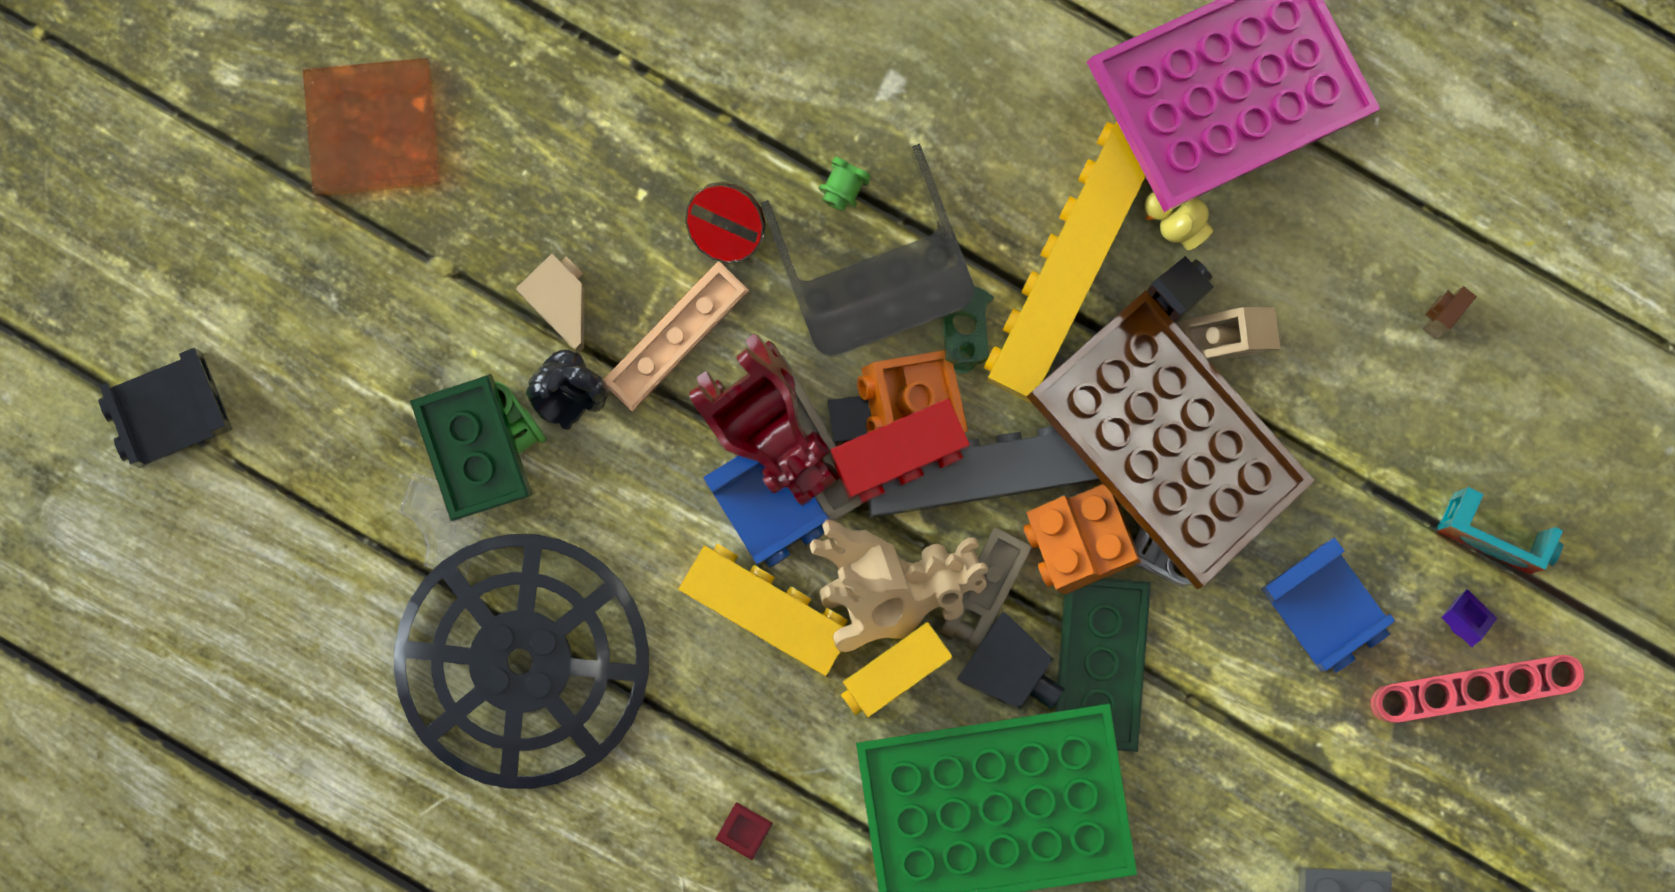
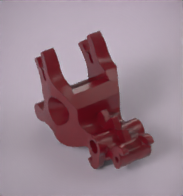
(762, 422)

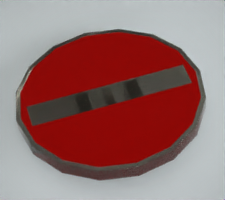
(725, 222)

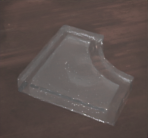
(442, 537)

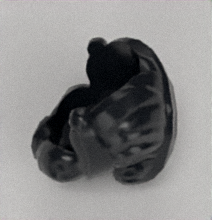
(565, 389)

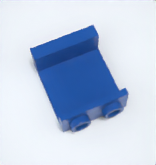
(763, 519)
(1327, 607)

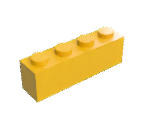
(763, 609)

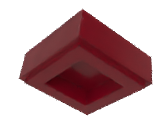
(744, 831)

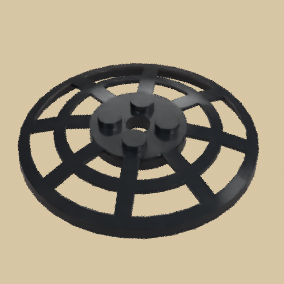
(550, 655)

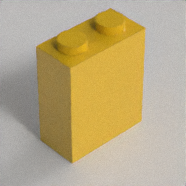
(895, 671)

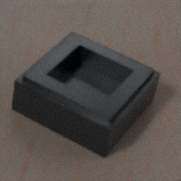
(848, 418)

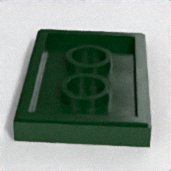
(471, 447)

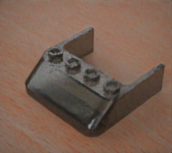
(885, 291)

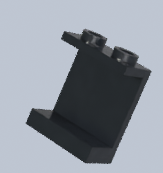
(165, 410)

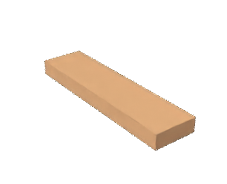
(675, 336)

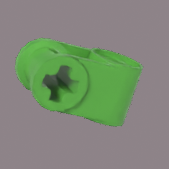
(520, 421)

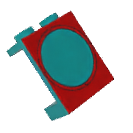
(1456, 525)

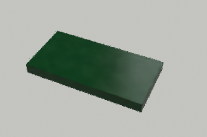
(1106, 652)

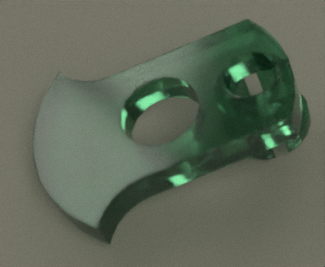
(971, 344)

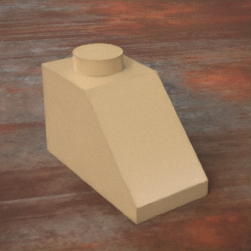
(558, 298)
(1234, 332)

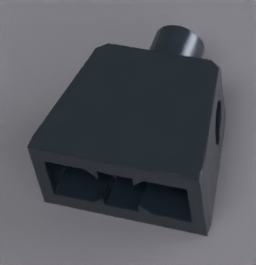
(1011, 667)

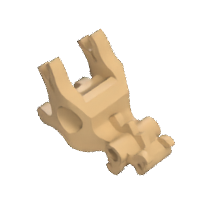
(887, 593)

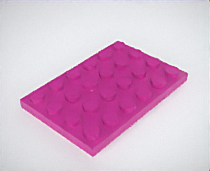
(1230, 91)

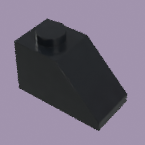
(1181, 287)

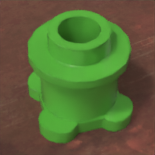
(843, 184)

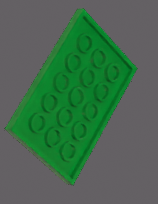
(998, 805)

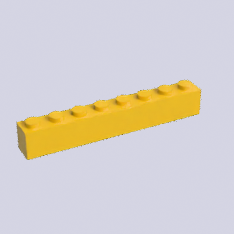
(1069, 267)

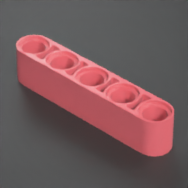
(1497, 688)

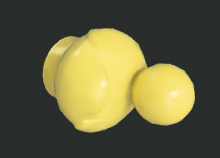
(1183, 224)

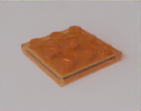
(371, 126)

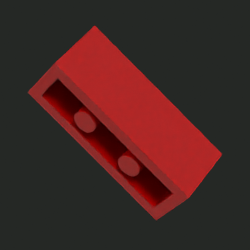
(900, 451)

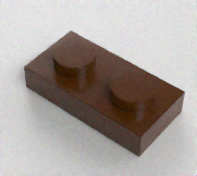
(1447, 311)

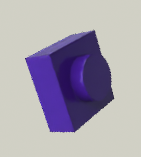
(1469, 618)

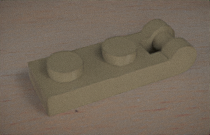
(1004, 559)

